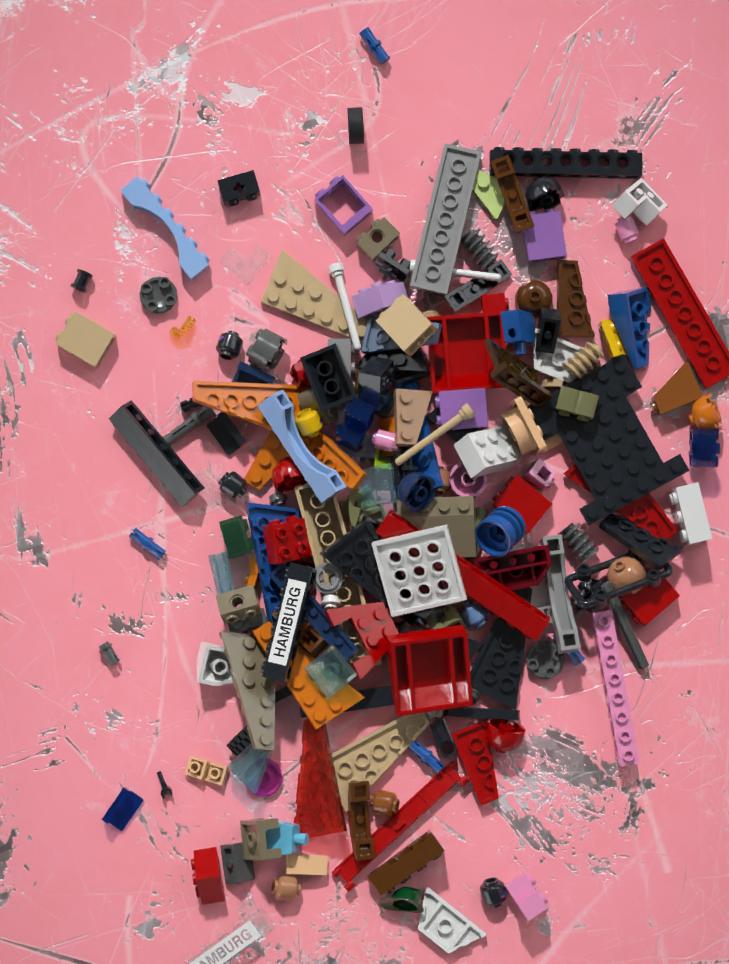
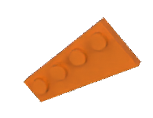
(334, 457)
(265, 461)

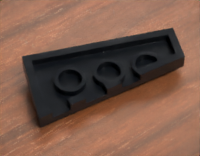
(640, 541)

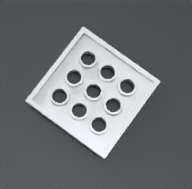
(392, 585)

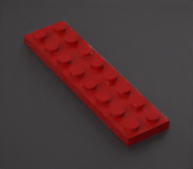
(683, 312)

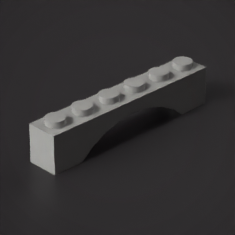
(562, 615)

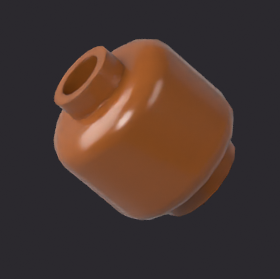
(385, 803)

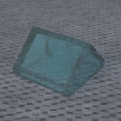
(330, 671)

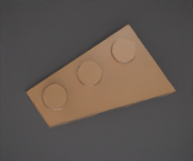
(409, 414)

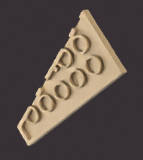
(306, 297)
(375, 752)

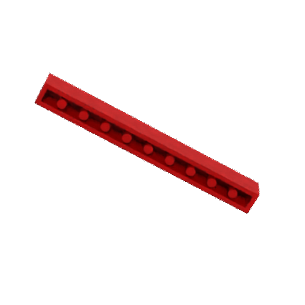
(477, 584)

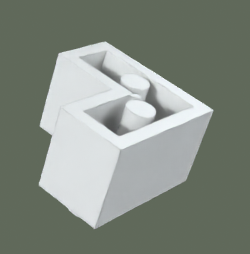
(641, 201)

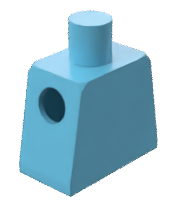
(286, 837)

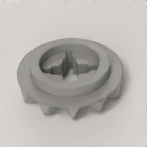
(336, 580)

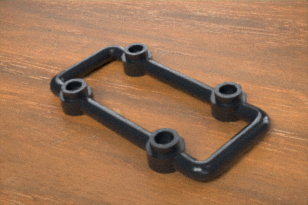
(601, 597)

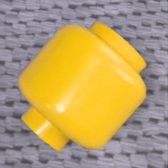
(308, 423)

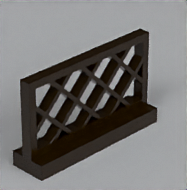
(516, 375)

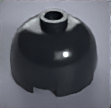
(543, 193)

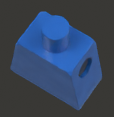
(518, 329)

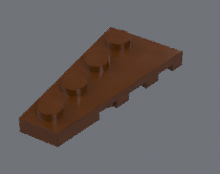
(572, 301)

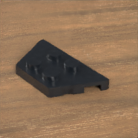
(402, 360)

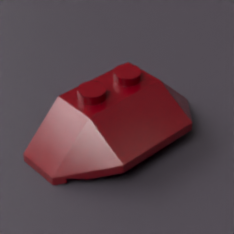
(518, 567)

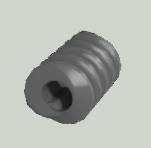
(480, 248)
(578, 541)

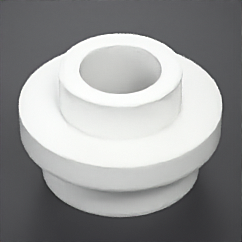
(330, 602)

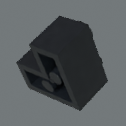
(374, 381)

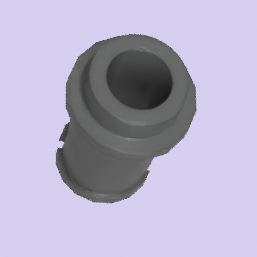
(109, 653)

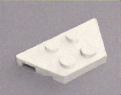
(552, 363)
(446, 924)

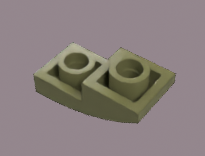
(355, 512)

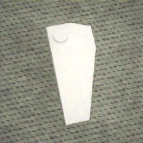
(213, 665)

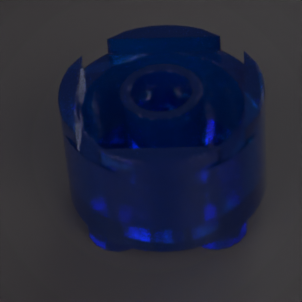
(704, 448)

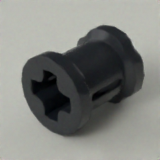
(81, 280)

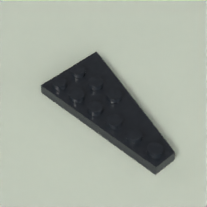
(356, 559)
(500, 660)

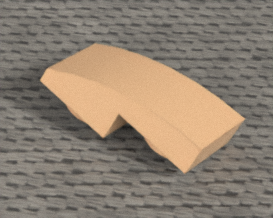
(206, 770)
(306, 864)

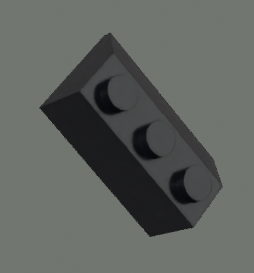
(329, 377)

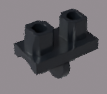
(390, 267)
(402, 470)
(587, 591)

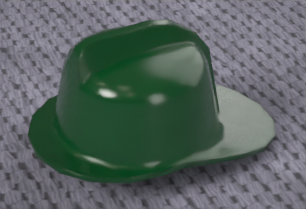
(403, 899)

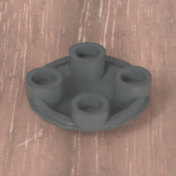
(158, 294)
(544, 660)

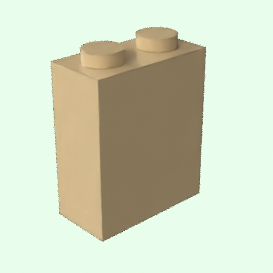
(406, 325)
(85, 339)

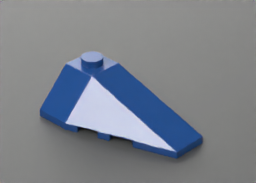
(630, 314)

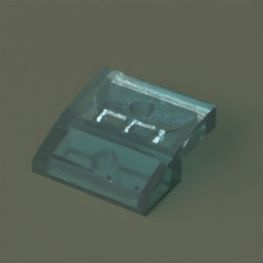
(378, 486)

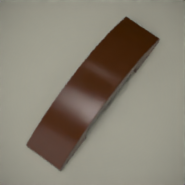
(512, 193)
(359, 820)

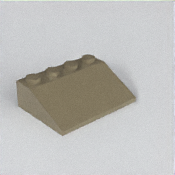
(456, 512)

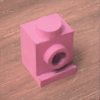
(545, 472)

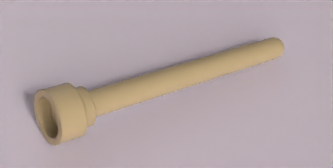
(464, 414)

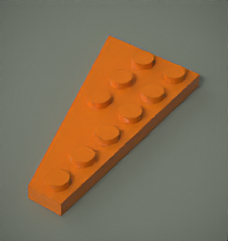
(243, 399)
(304, 689)

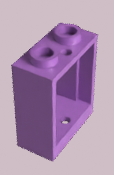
(355, 220)

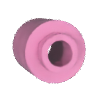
(627, 230)
(385, 441)

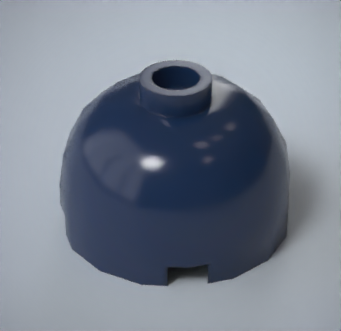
(416, 491)

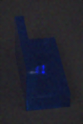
(123, 808)

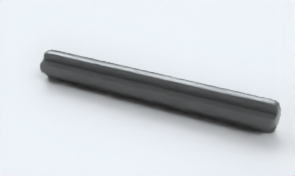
(626, 628)

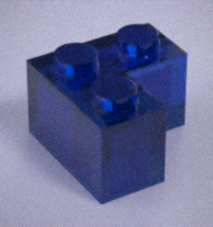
(357, 422)

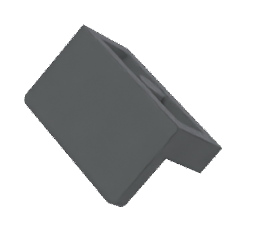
(234, 866)

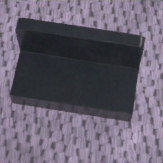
(226, 433)

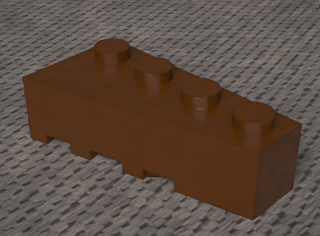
(405, 863)

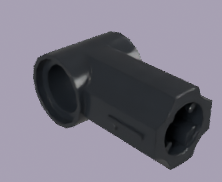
(442, 735)

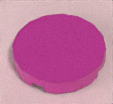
(271, 780)

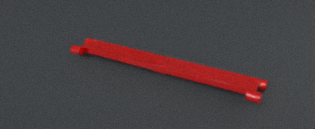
(402, 820)

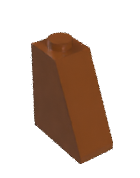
(677, 391)

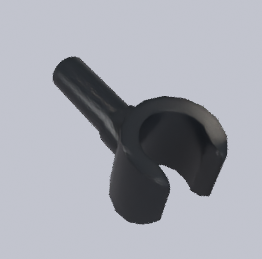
(163, 784)

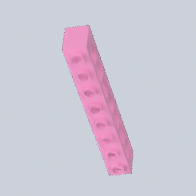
(615, 688)

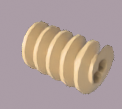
(583, 359)

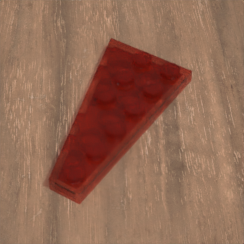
(318, 794)

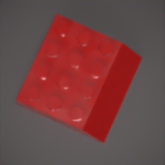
(461, 355)
(429, 670)

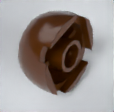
(533, 296)

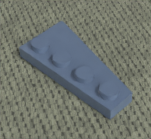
(378, 340)

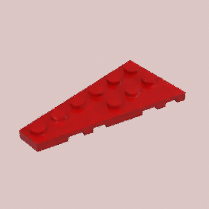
(642, 512)

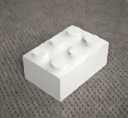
(488, 451)
(690, 514)

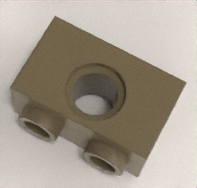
(373, 249)
(229, 600)

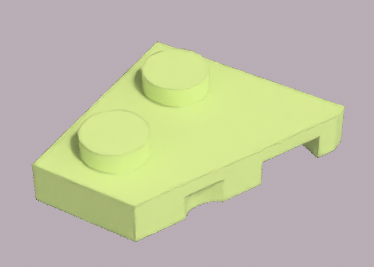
(489, 193)

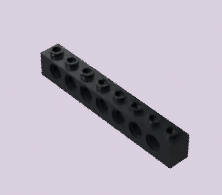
(574, 170)

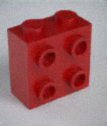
(286, 540)

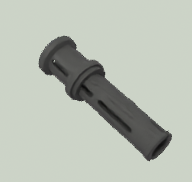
(196, 419)

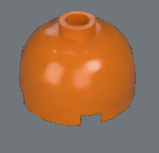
(706, 414)

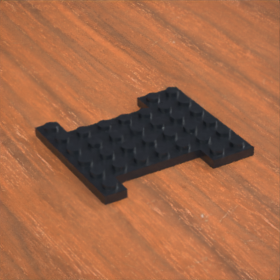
(613, 447)

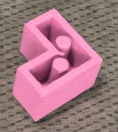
(526, 897)

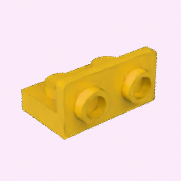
(612, 338)

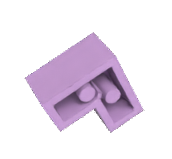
(377, 298)

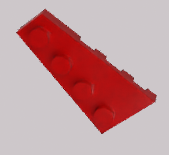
(477, 760)

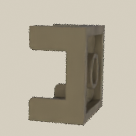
(254, 839)

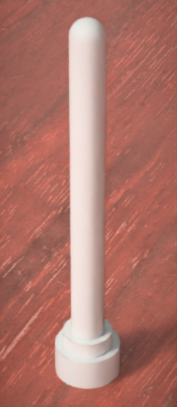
(336, 271)
(467, 273)

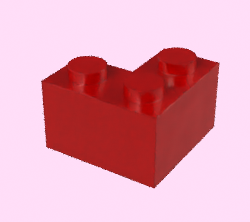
(207, 876)

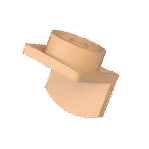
(524, 430)

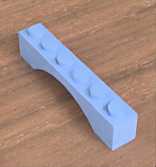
(141, 198)
(280, 415)

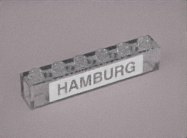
(235, 941)

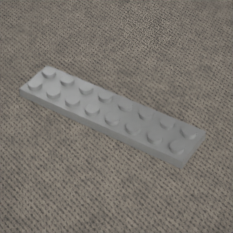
(445, 219)

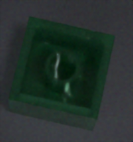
(236, 537)

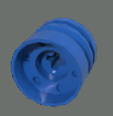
(500, 531)

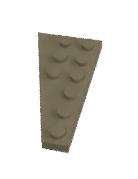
(254, 691)

